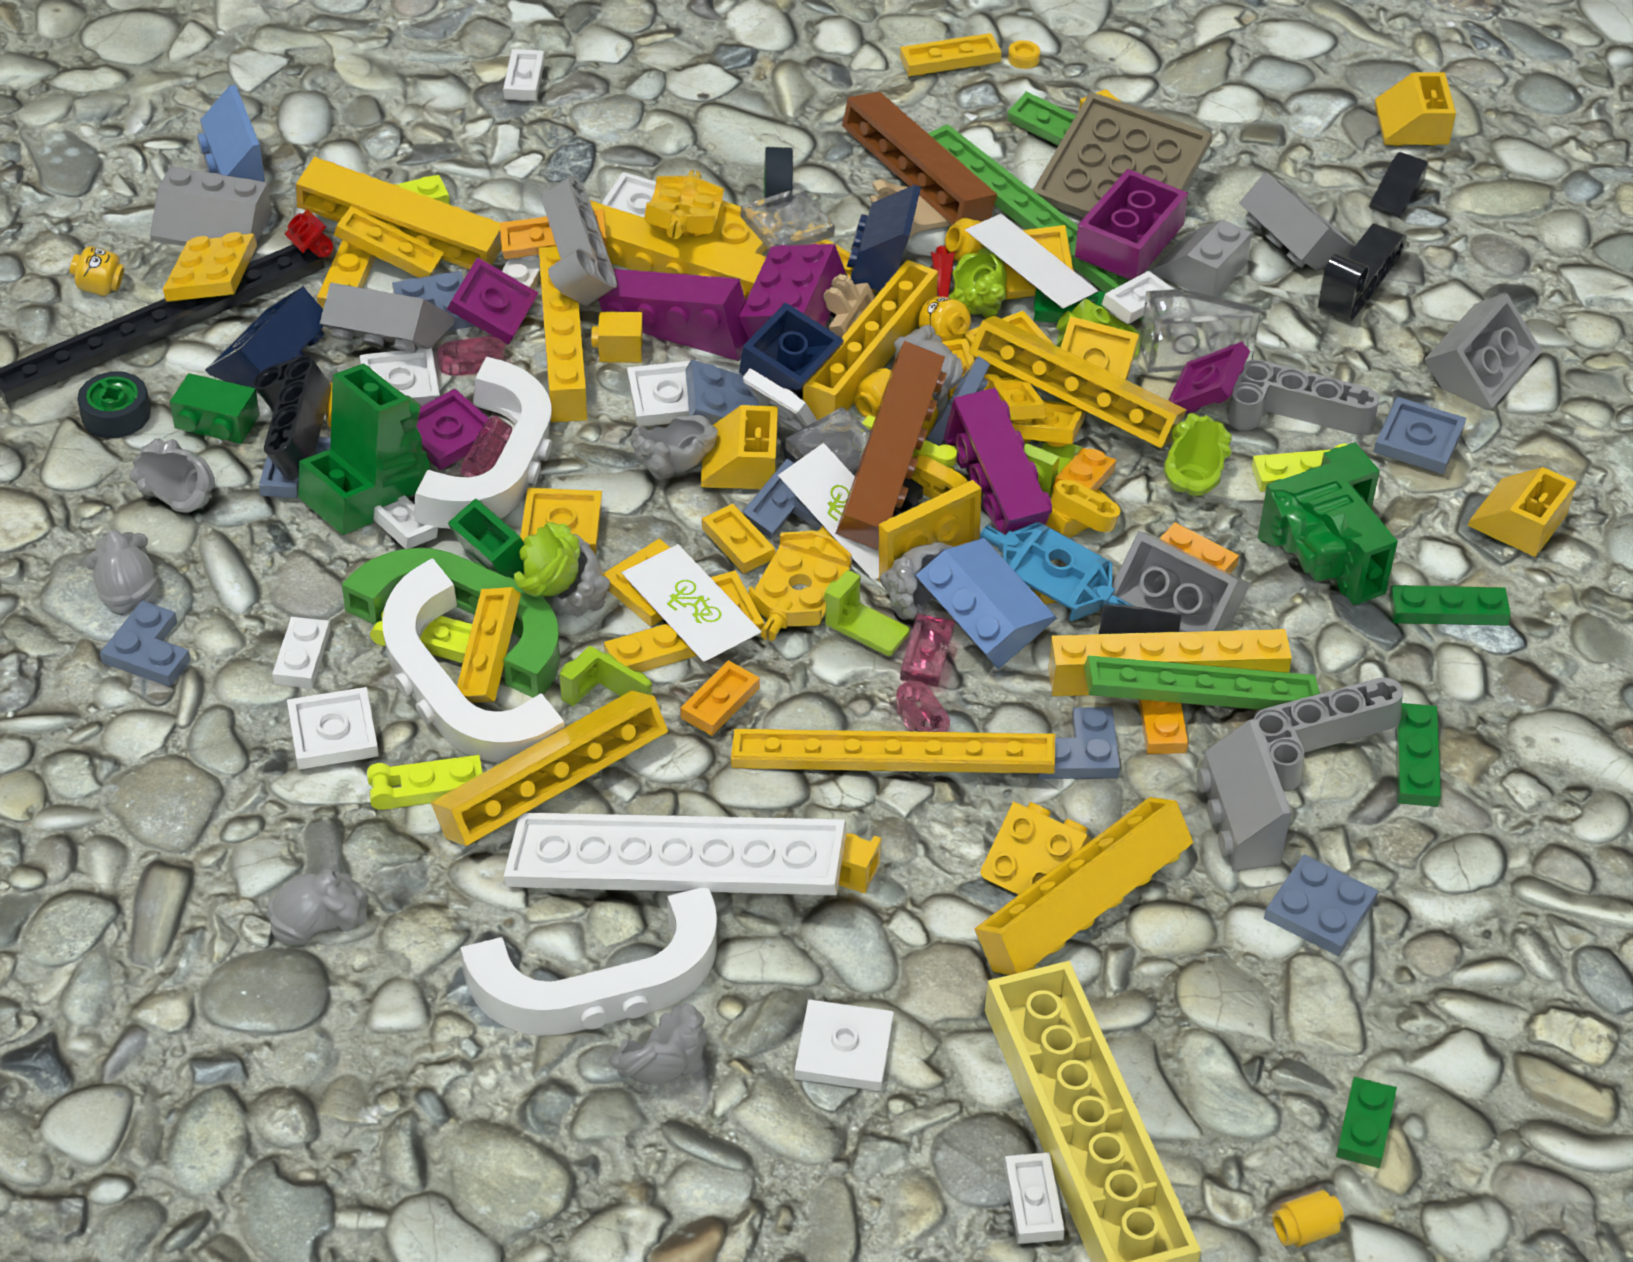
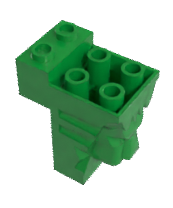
(371, 452)
(1331, 523)

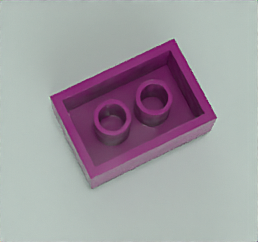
(1131, 224)
(792, 276)

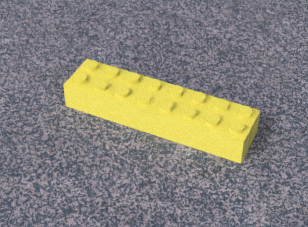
(1087, 1119)

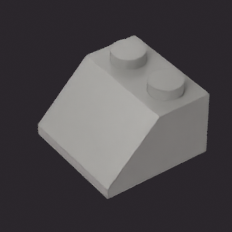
(1207, 258)

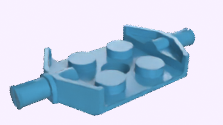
(1078, 586)

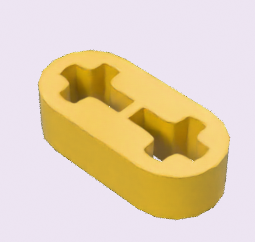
(935, 477)
(1085, 505)

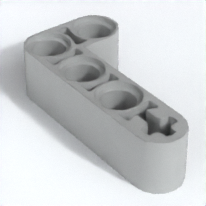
(584, 264)
(1301, 397)
(1326, 721)

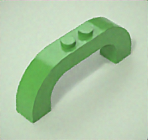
(532, 661)

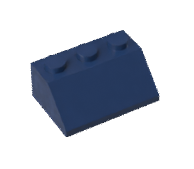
(883, 238)
(271, 339)

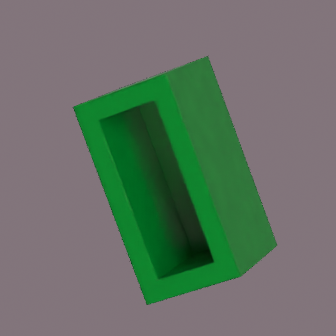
(214, 408)
(488, 539)

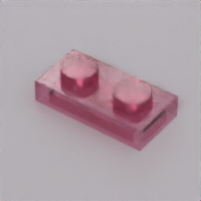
(927, 650)

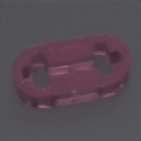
(469, 354)
(486, 447)
(929, 710)

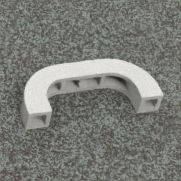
(526, 403)
(472, 730)
(602, 995)

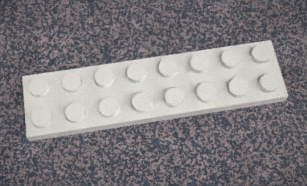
(677, 853)

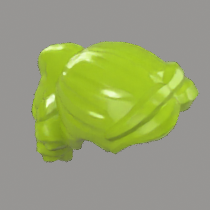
(980, 282)
(1197, 455)
(549, 561)

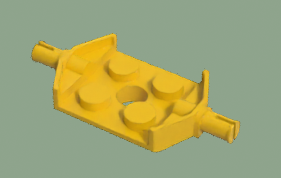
(684, 205)
(804, 559)

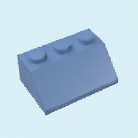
(230, 139)
(986, 599)

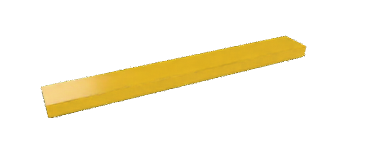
(893, 751)

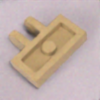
(846, 302)

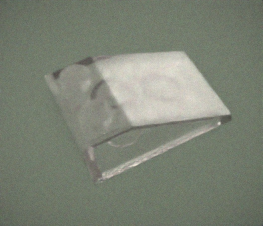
(1189, 324)

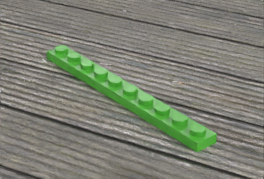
(1021, 202)

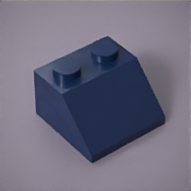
(789, 348)

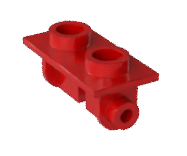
(307, 232)

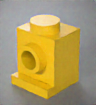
(859, 862)

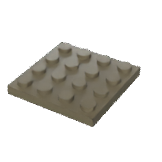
(1113, 138)

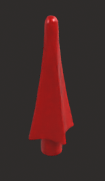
(943, 263)

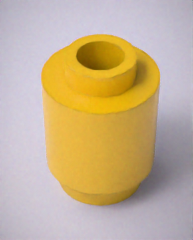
(1308, 1219)

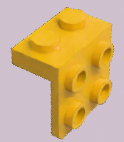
(1030, 847)

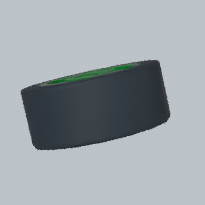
(778, 170)
(114, 404)

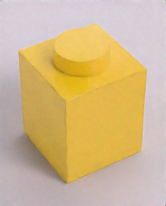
(619, 337)

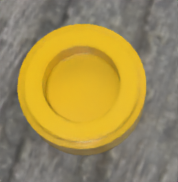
(1024, 54)

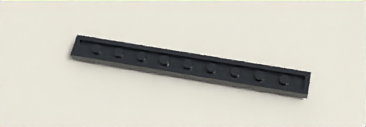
(149, 324)

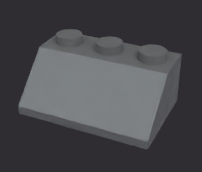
(208, 205)
(1293, 223)
(383, 317)
(1484, 352)
(1177, 582)
(1245, 799)

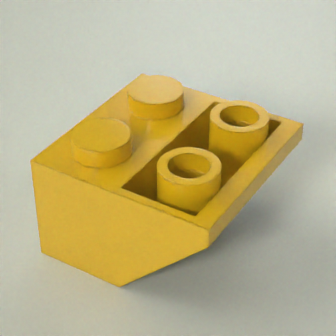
(1417, 111)
(743, 449)
(1525, 509)

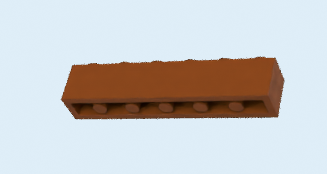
(918, 158)
(891, 444)

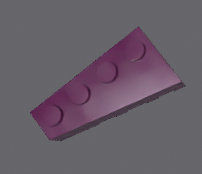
(683, 308)
(996, 460)

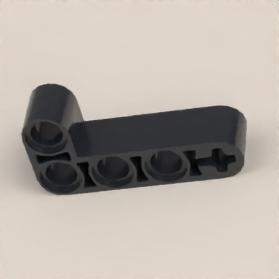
(1353, 279)
(298, 399)

